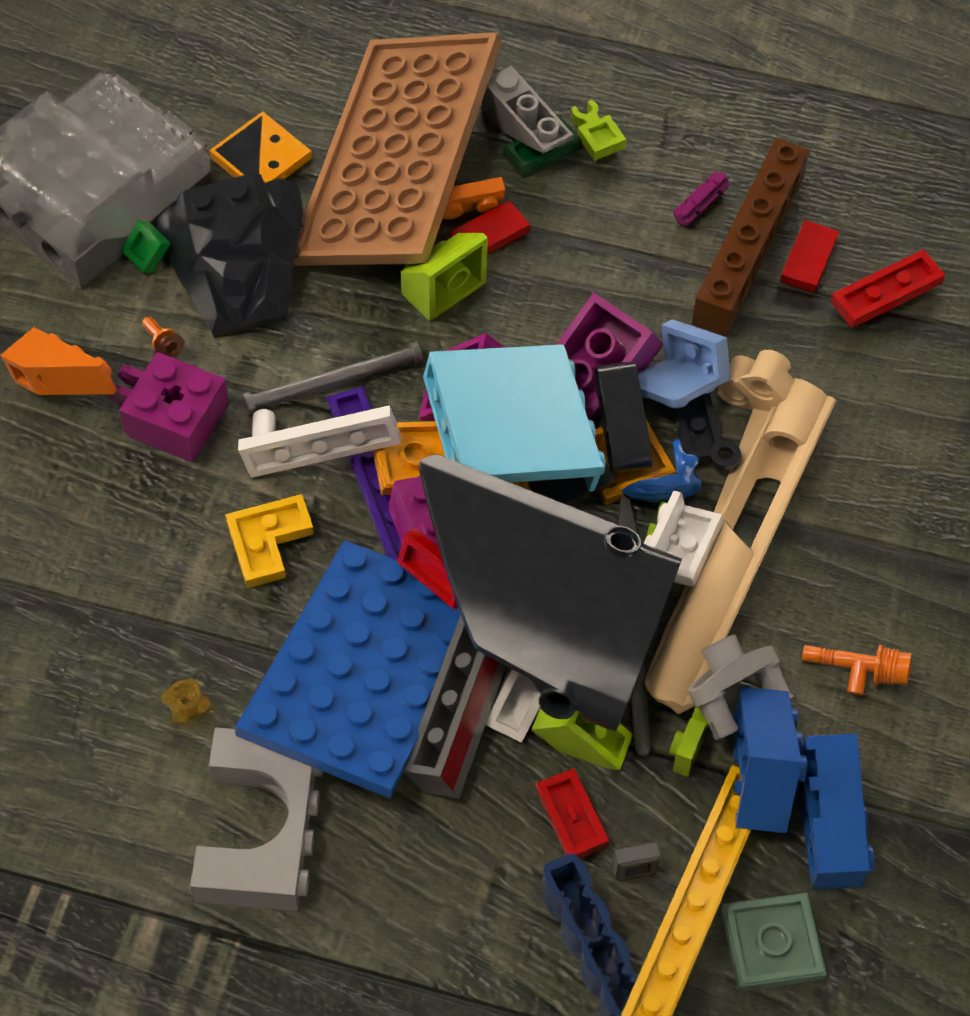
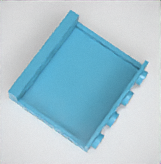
(513, 413)

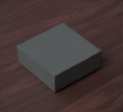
(636, 861)

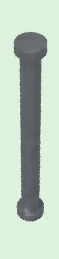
(332, 378)

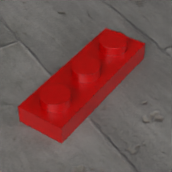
(887, 288)

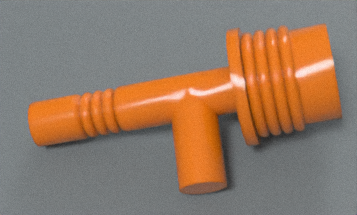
(888, 665)

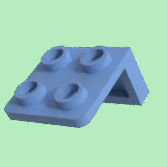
(692, 365)

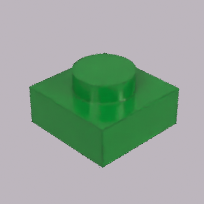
(145, 246)

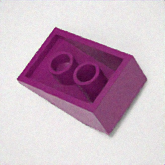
(603, 337)

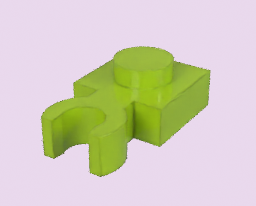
(598, 135)
(688, 743)

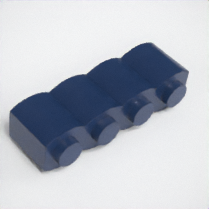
(588, 933)

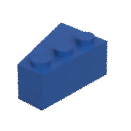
(767, 758)
(834, 813)

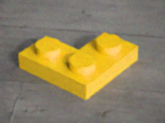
(258, 532)

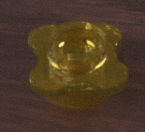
(185, 689)

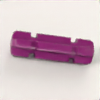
(701, 198)

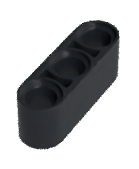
(623, 417)

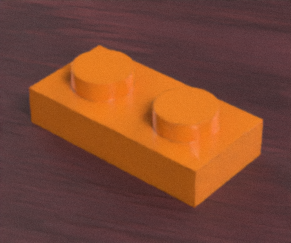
(475, 196)

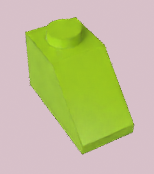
(584, 739)

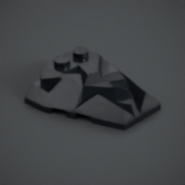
(236, 249)

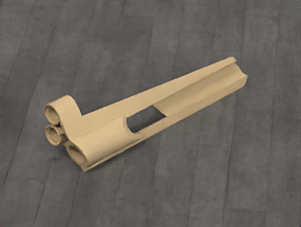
(775, 445)

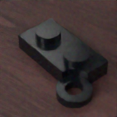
(701, 434)

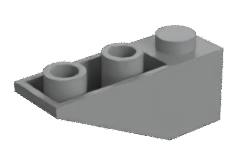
(522, 113)

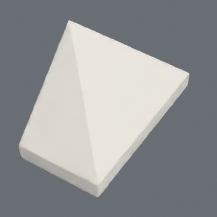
(514, 706)

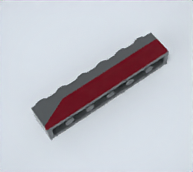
(454, 717)

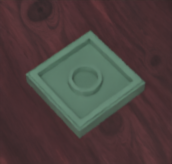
(773, 942)

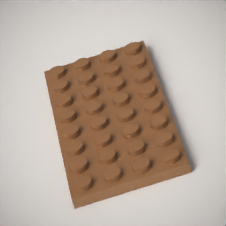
(397, 150)

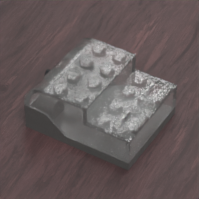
(90, 170)

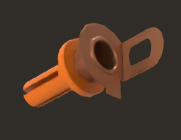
(164, 340)

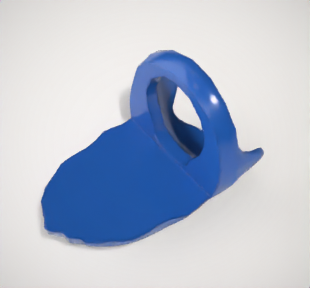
(661, 488)

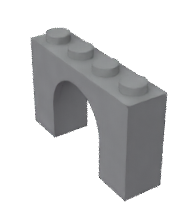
(273, 872)

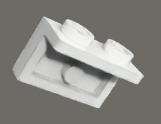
(686, 534)

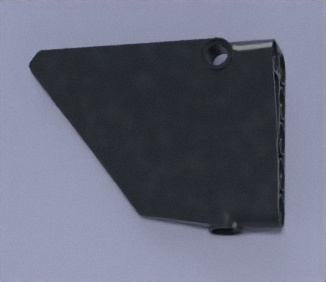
(548, 588)

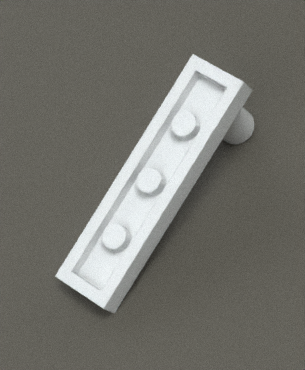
(315, 442)

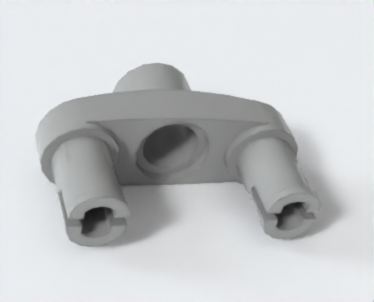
(727, 667)

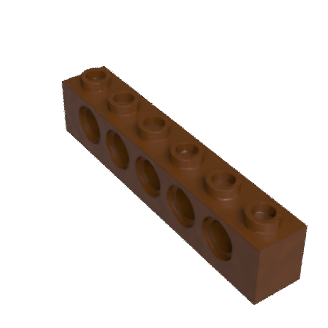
(750, 238)

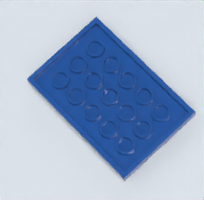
(354, 672)

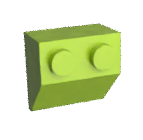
(449, 276)

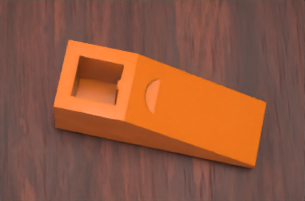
(55, 368)

